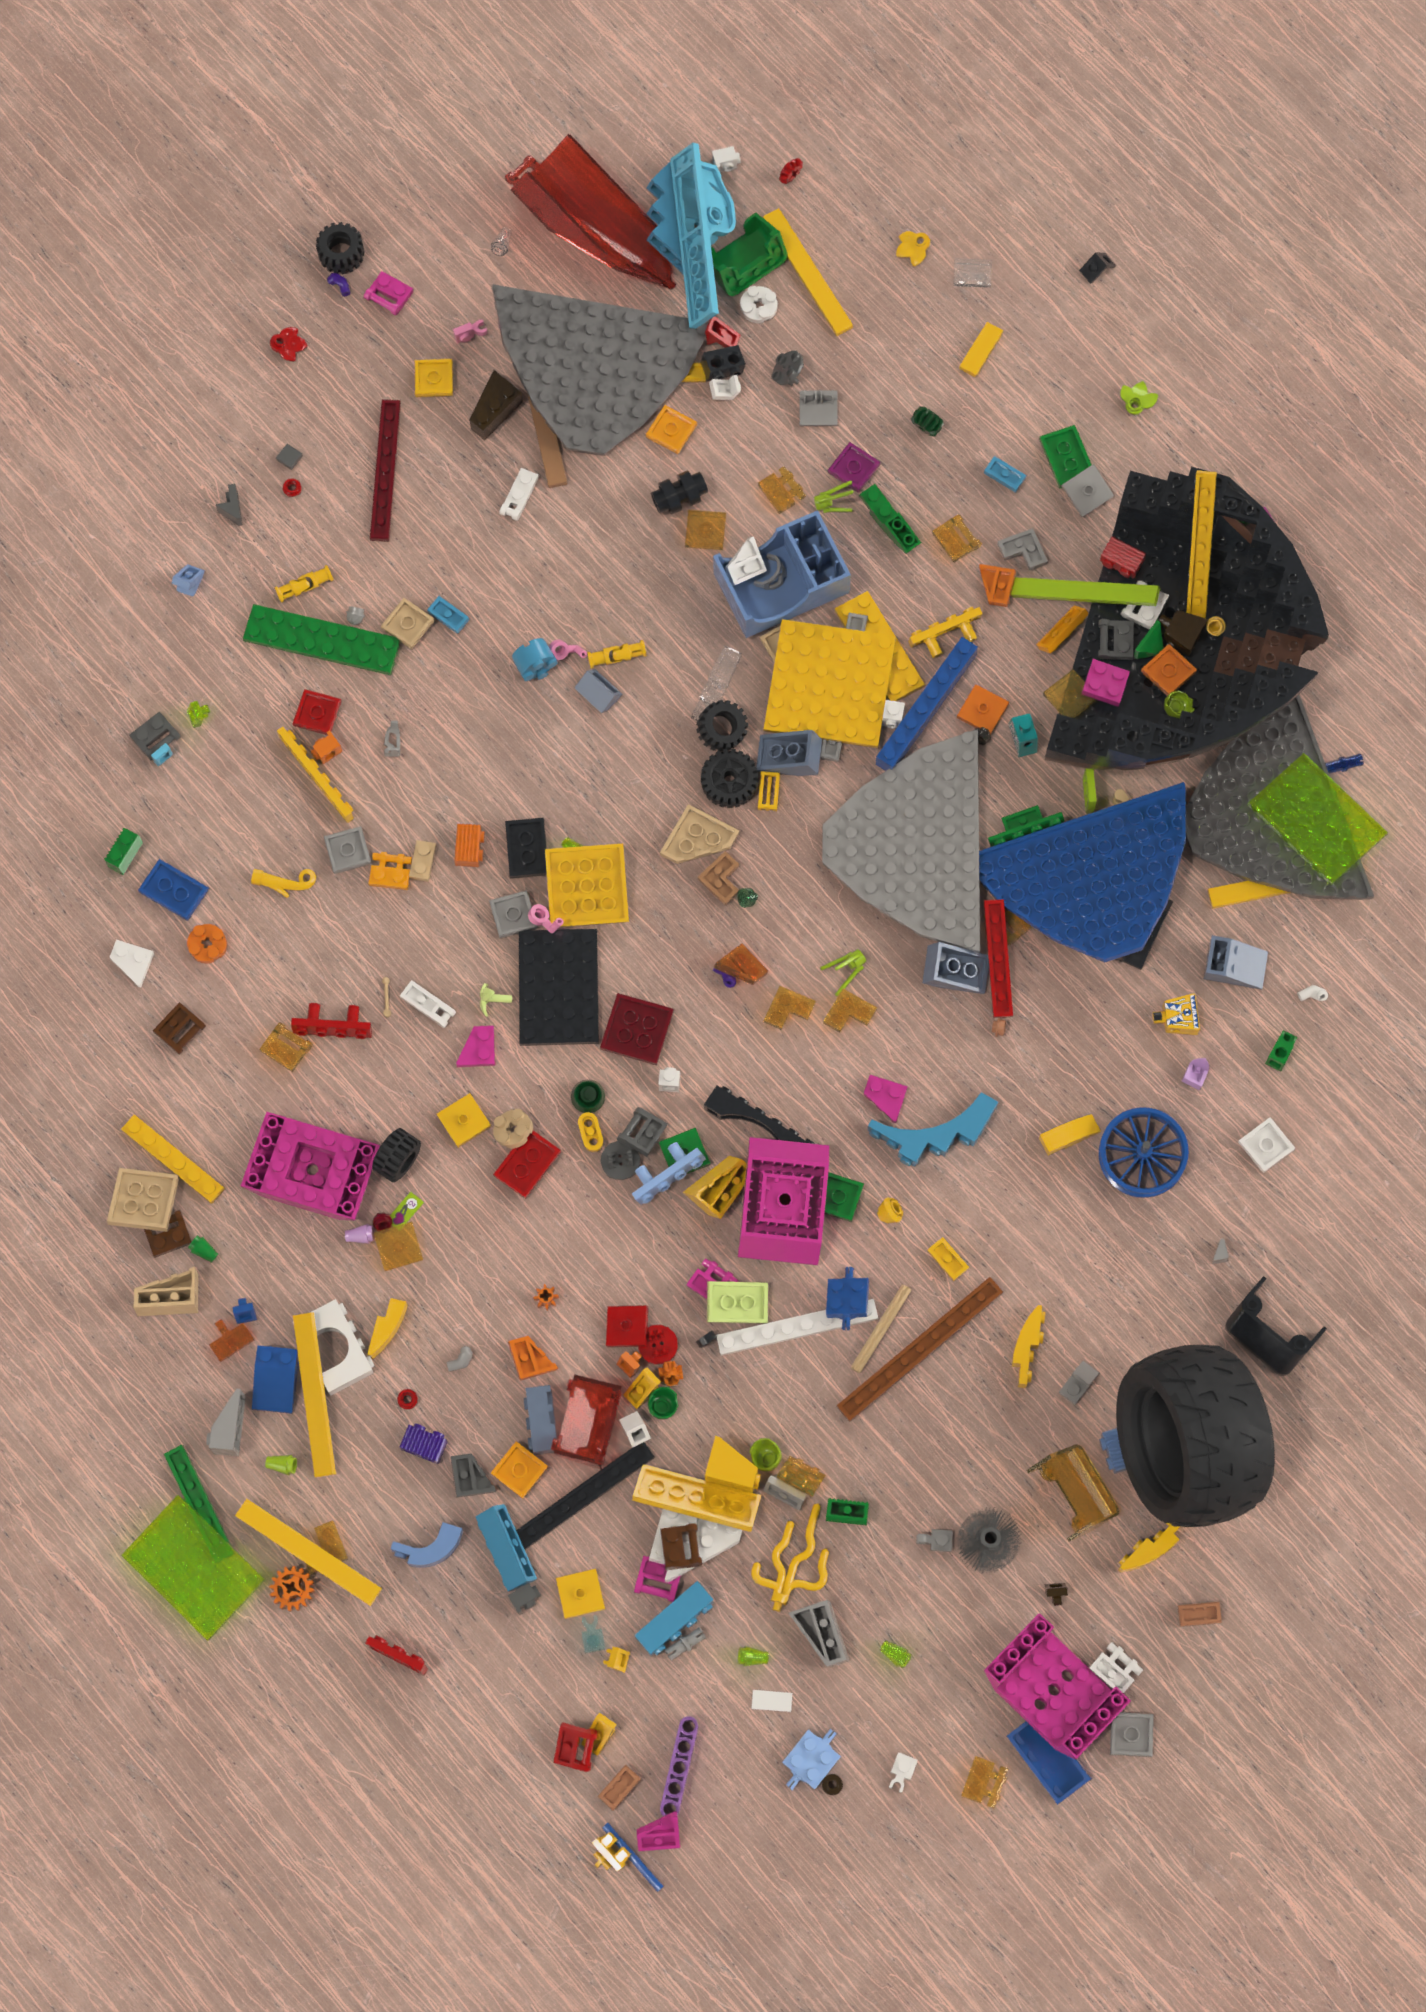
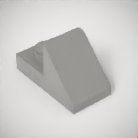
(1078, 1382)

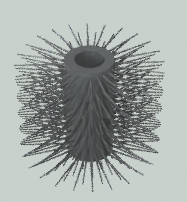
(997, 1537)

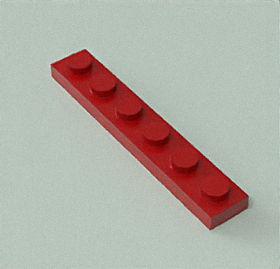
(998, 958)

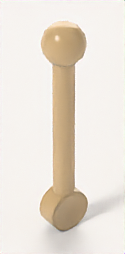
(387, 1013)

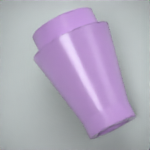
(361, 1234)

